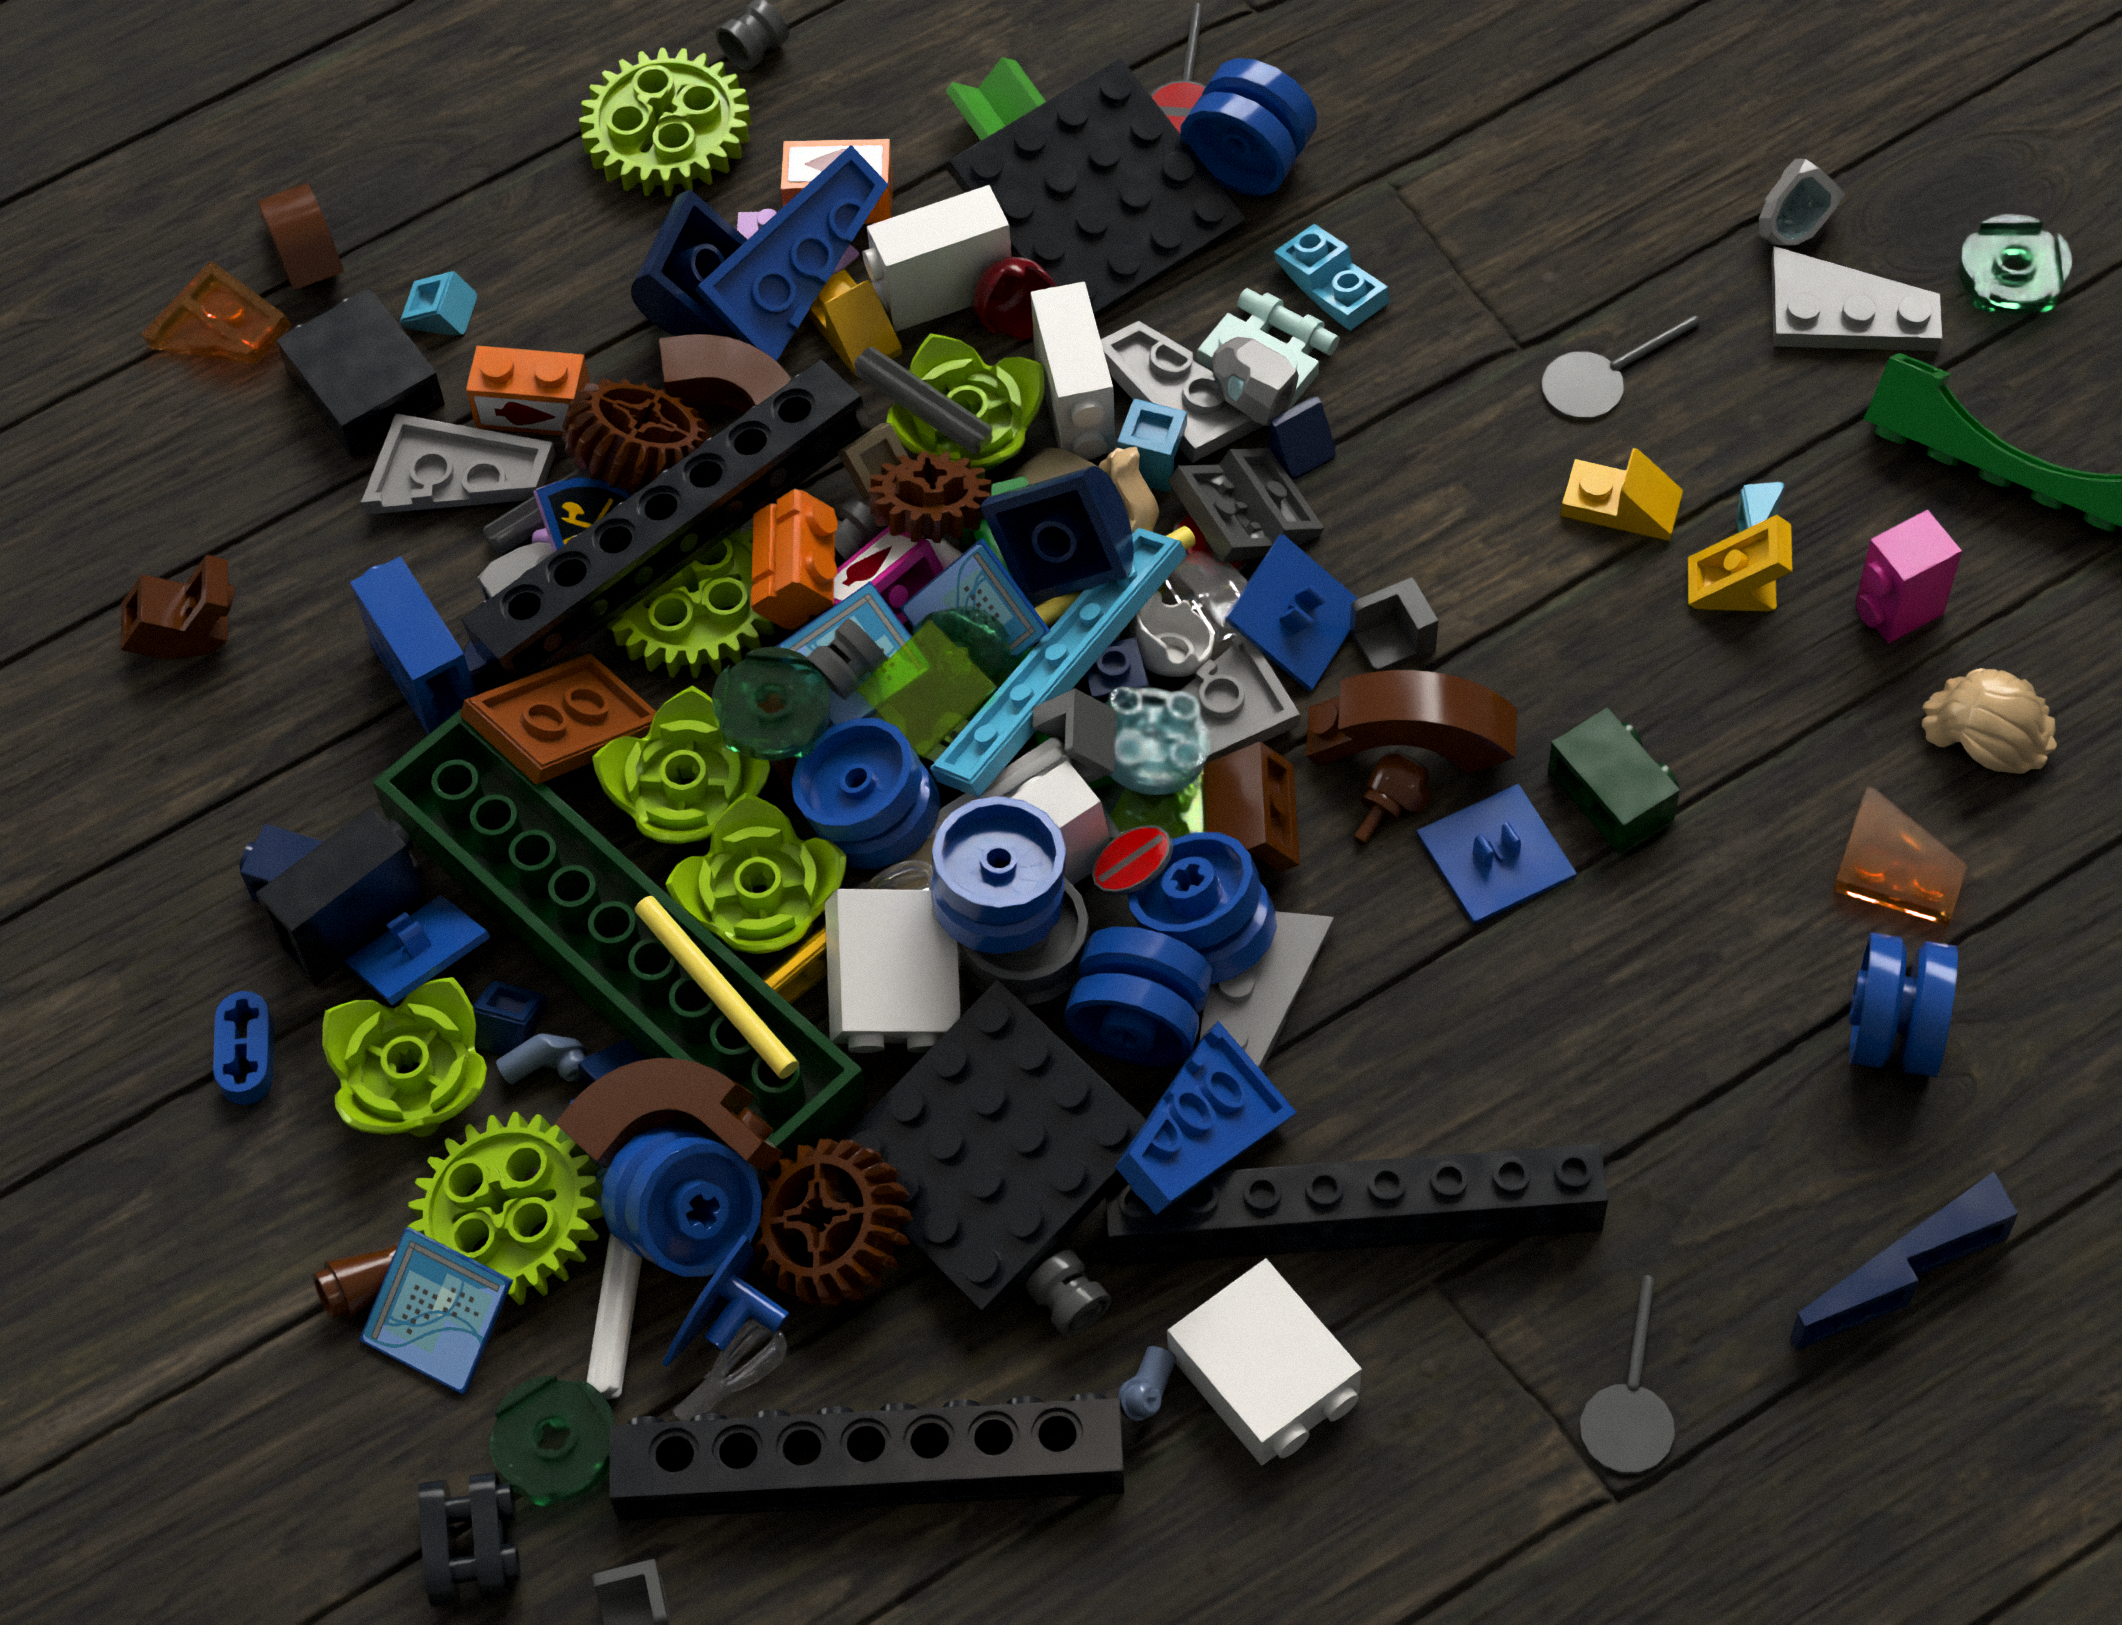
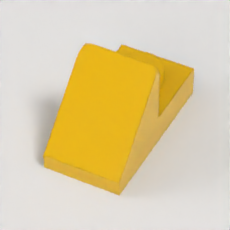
(853, 319)
(1629, 500)
(1742, 569)

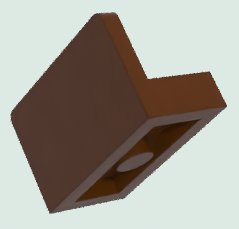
(1254, 802)

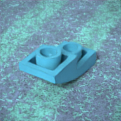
(1330, 279)

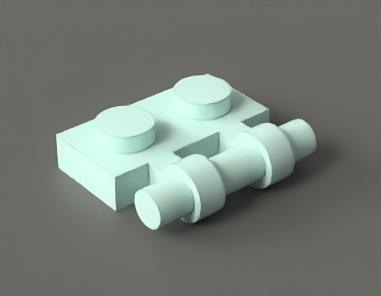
(1269, 312)

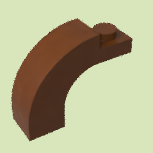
(718, 372)
(1416, 710)
(664, 1094)

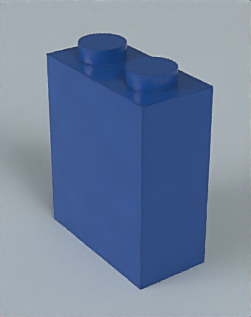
(413, 642)

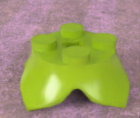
(1000, 395)
(681, 744)
(753, 848)
(373, 1042)

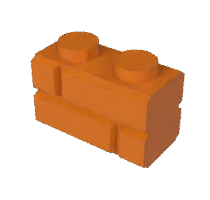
(793, 559)

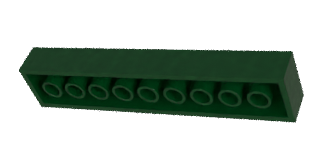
(575, 909)

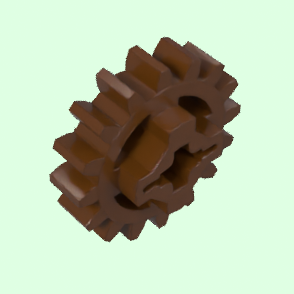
(929, 496)

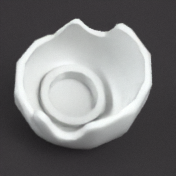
(1171, 637)

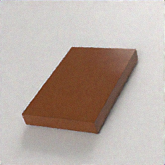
(558, 717)

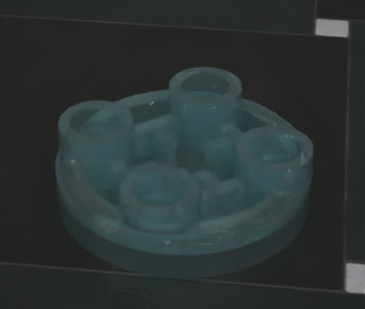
(1157, 739)

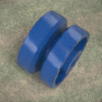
(1250, 126)
(867, 792)
(998, 874)
(1210, 902)
(1138, 996)
(1912, 1006)
(680, 1200)

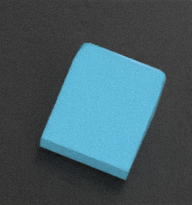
(439, 305)
(1758, 503)

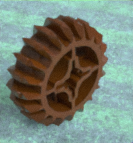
(629, 432)
(853, 1244)

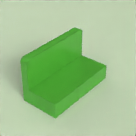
(998, 100)

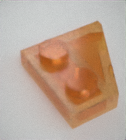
(217, 320)
(1899, 863)

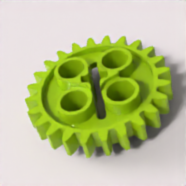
(665, 121)
(696, 601)
(507, 1205)

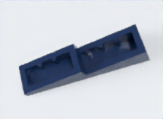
(1888, 1281)

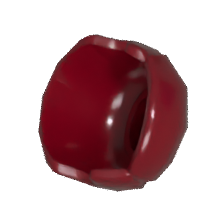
(1004, 296)

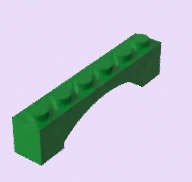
(1920, 406)

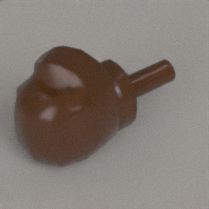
(1394, 786)

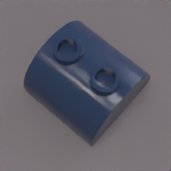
(684, 254)
(1062, 533)

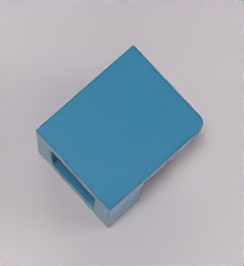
(1157, 435)

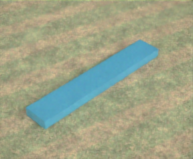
(1055, 666)

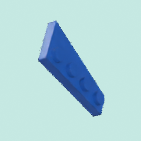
(786, 263)
(1203, 1121)

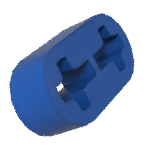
(230, 1047)

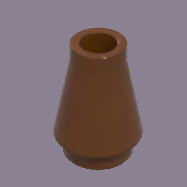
(352, 1282)

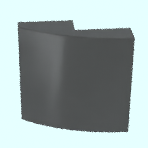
(1245, 504)

